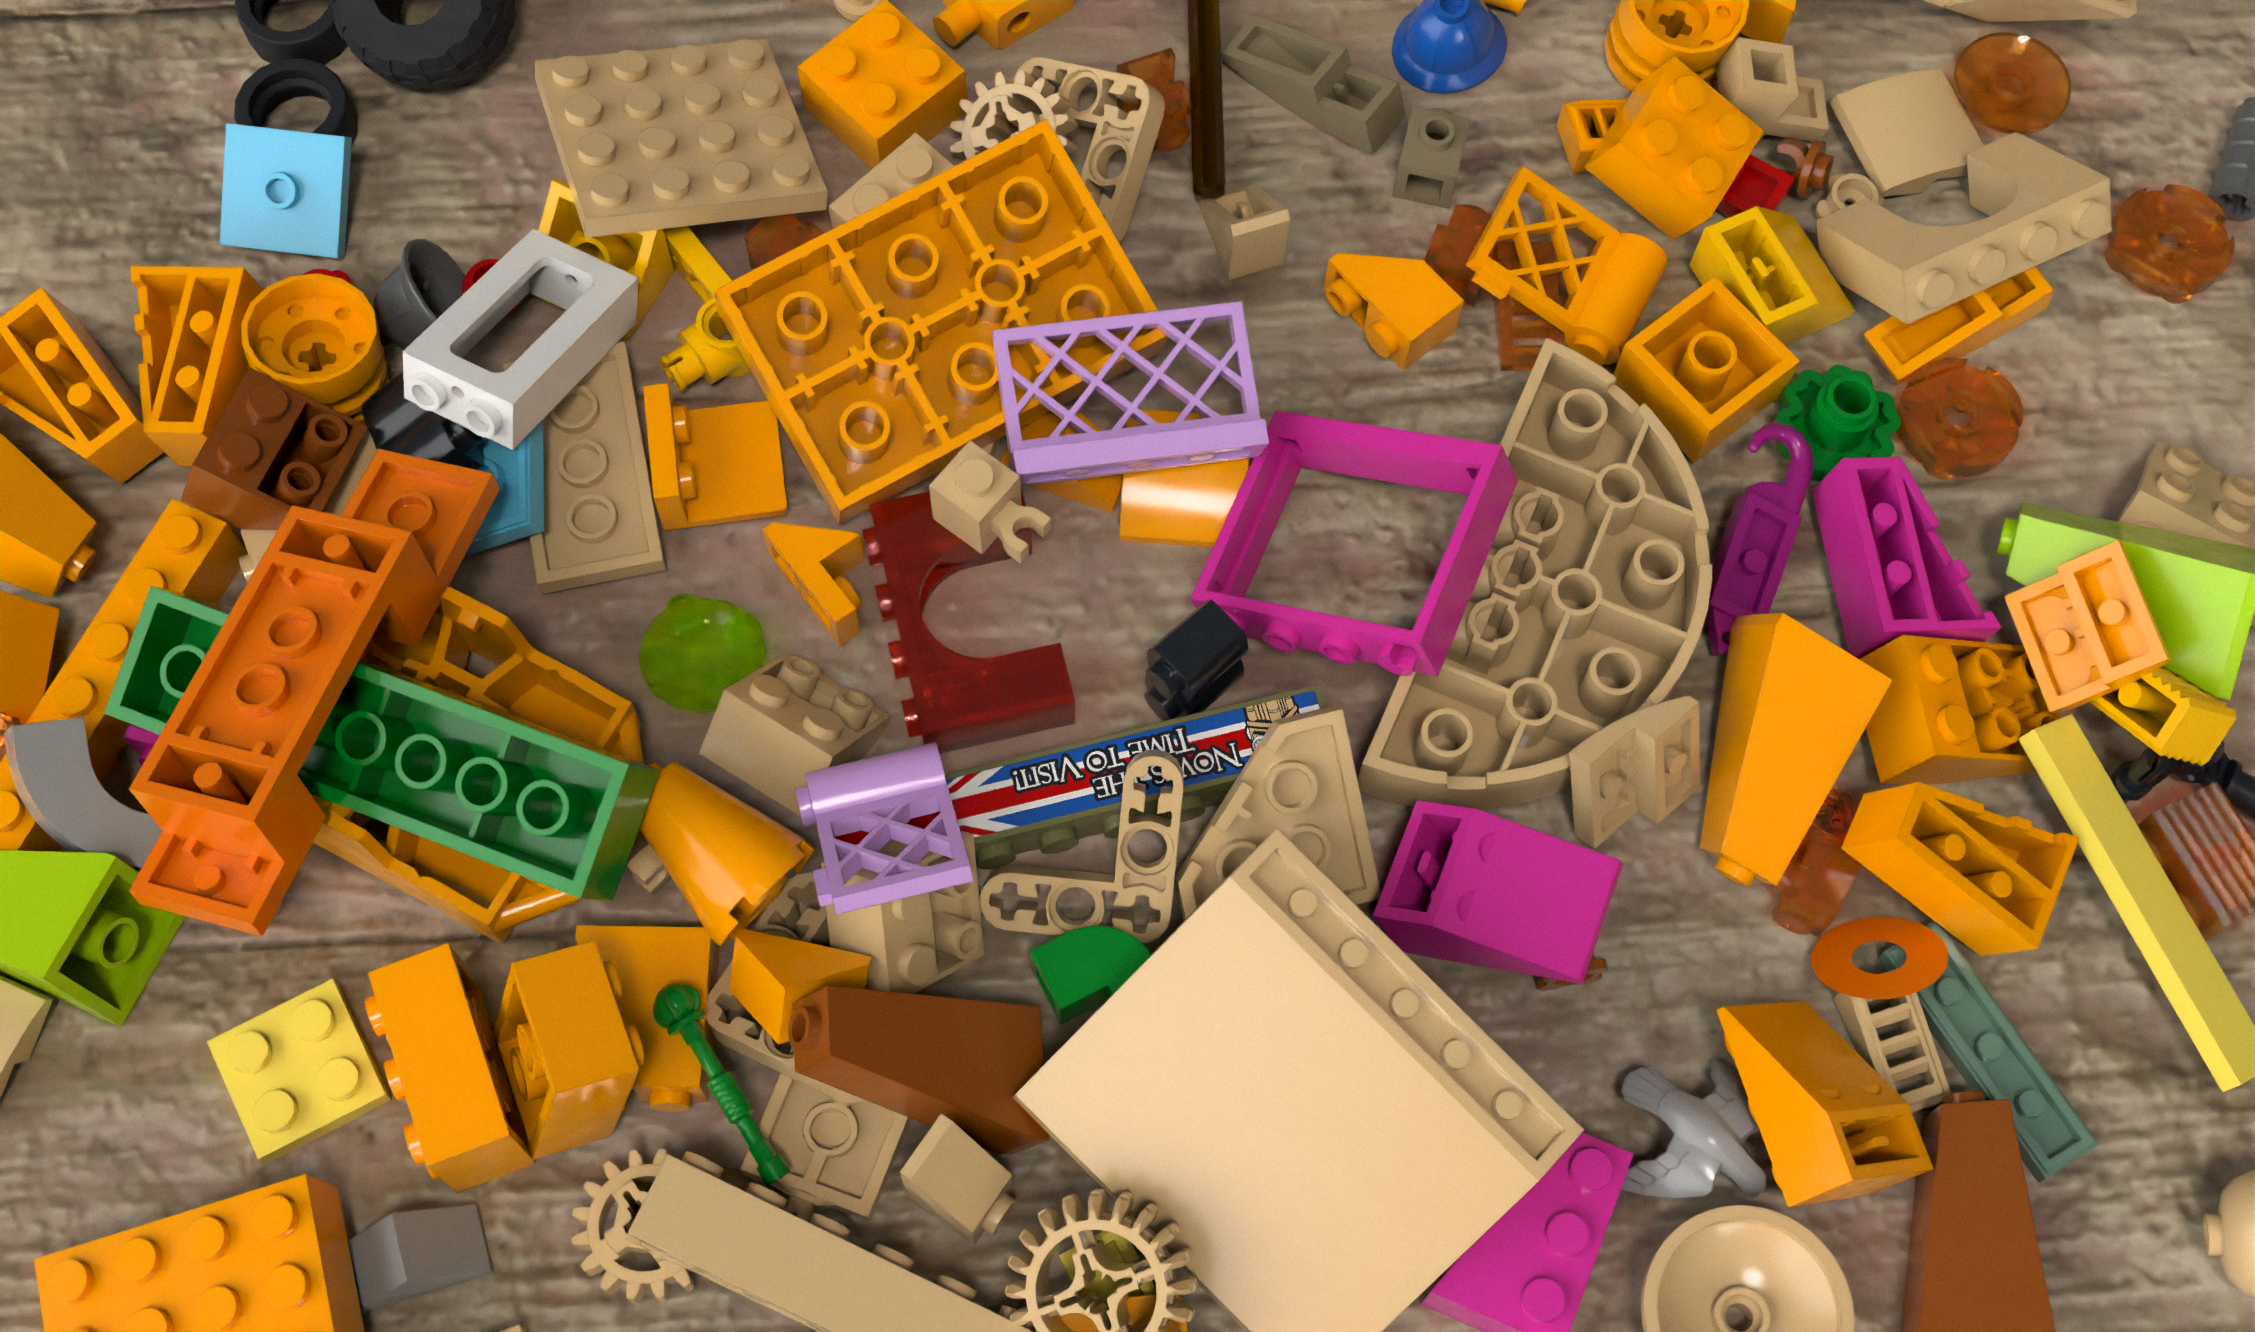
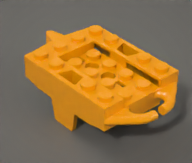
(521, 685)

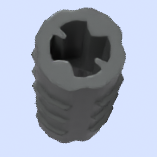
(2235, 176)

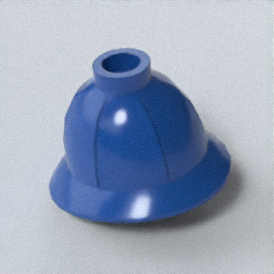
(1449, 45)

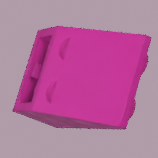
(1495, 894)

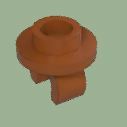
(1812, 164)

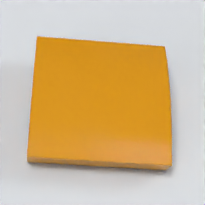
(1179, 502)
(2087, 628)

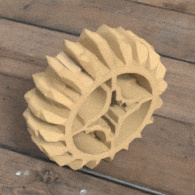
(1091, 1256)

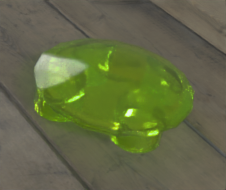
(699, 651)

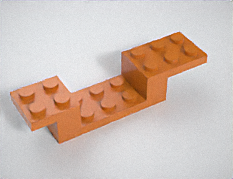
(233, 746)

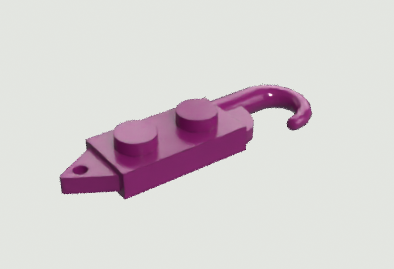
(1758, 538)

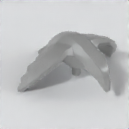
(1705, 1139)

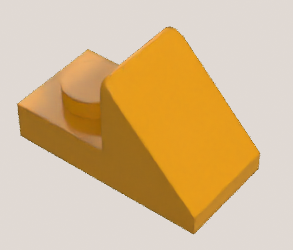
(814, 565)

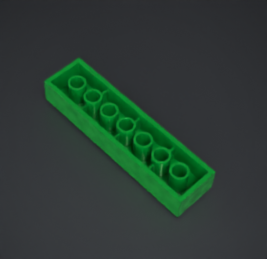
(425, 760)

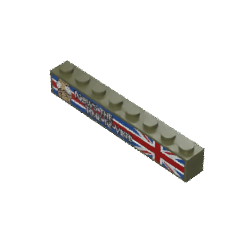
(1077, 788)

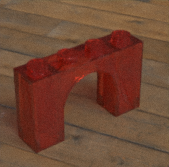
(956, 696)

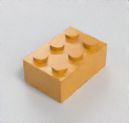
(566, 1048)
(447, 1069)

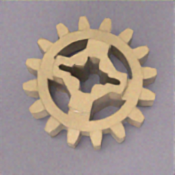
(1001, 112)
(614, 1249)

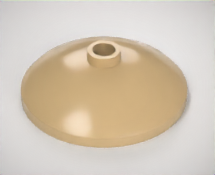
(1747, 1262)

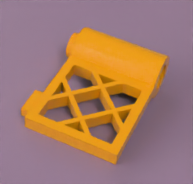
(1607, 294)

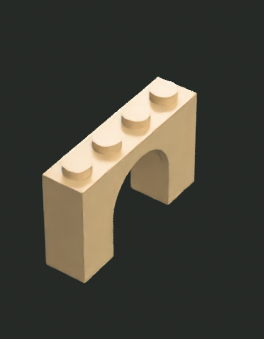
(2036, 210)

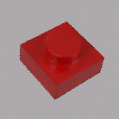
(1756, 186)

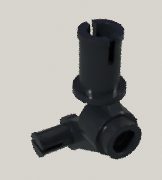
(2138, 777)

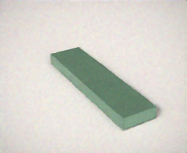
(1999, 1062)

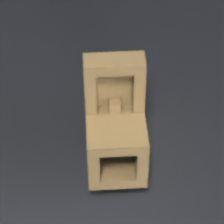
(1764, 86)

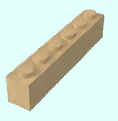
(796, 1264)

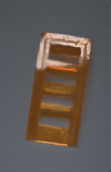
(1524, 356)

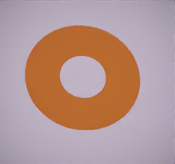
(1924, 962)

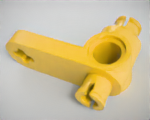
(701, 349)

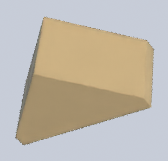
(1247, 230)

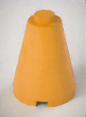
(719, 850)

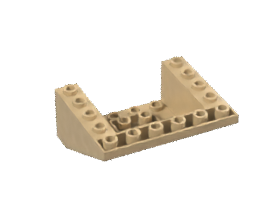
(1298, 1105)

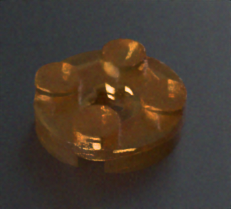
(2151, 265)
(1951, 449)

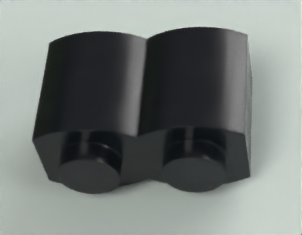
(412, 431)
(1195, 663)

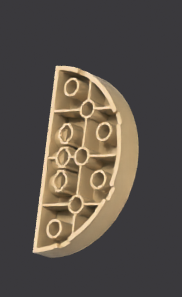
(1575, 609)

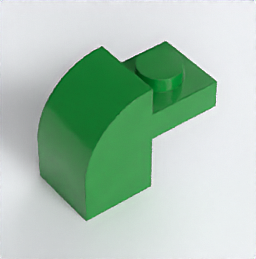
(1085, 968)

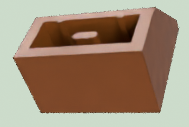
(270, 454)

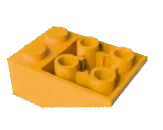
(1953, 710)
(1820, 1106)

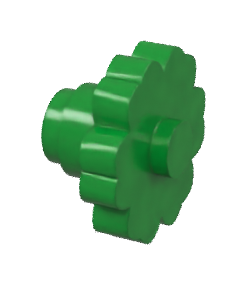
(1838, 417)

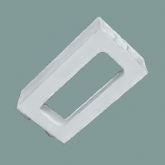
(513, 402)

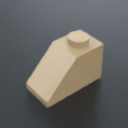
(958, 1182)

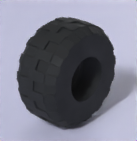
(431, 55)

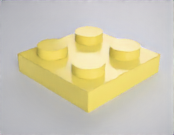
(298, 1071)

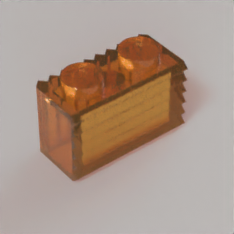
(2206, 858)

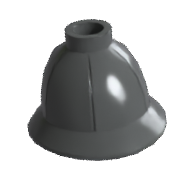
(416, 292)

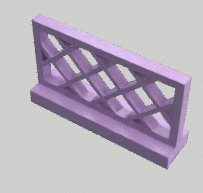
(1137, 447)

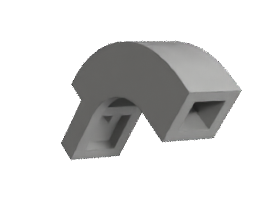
(66, 799)

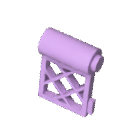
(880, 799)

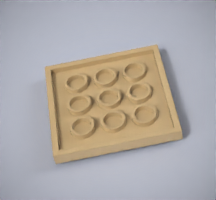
(678, 137)

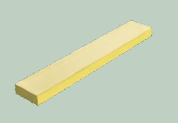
(2145, 899)

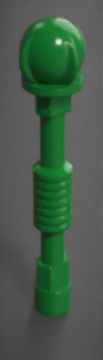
(679, 1011)

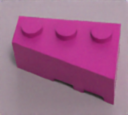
(1889, 560)
(1541, 1252)

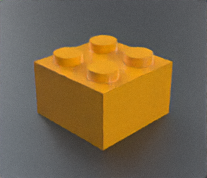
(882, 84)
(1674, 149)
(1705, 368)

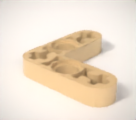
(1113, 132)
(1130, 878)
(741, 1034)

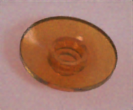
(2025, 70)

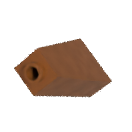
(925, 1057)
(1973, 1227)

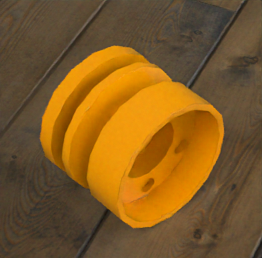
(1654, 31)
(317, 340)

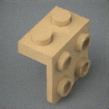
(2192, 498)

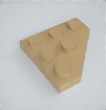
(1307, 789)

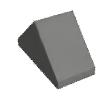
(418, 1254)

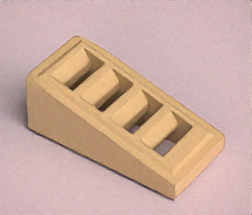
(1916, 1036)

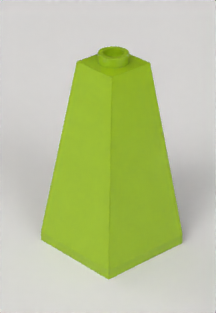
(2193, 585)
(79, 929)

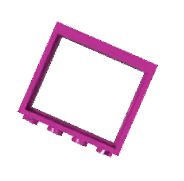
(1370, 453)

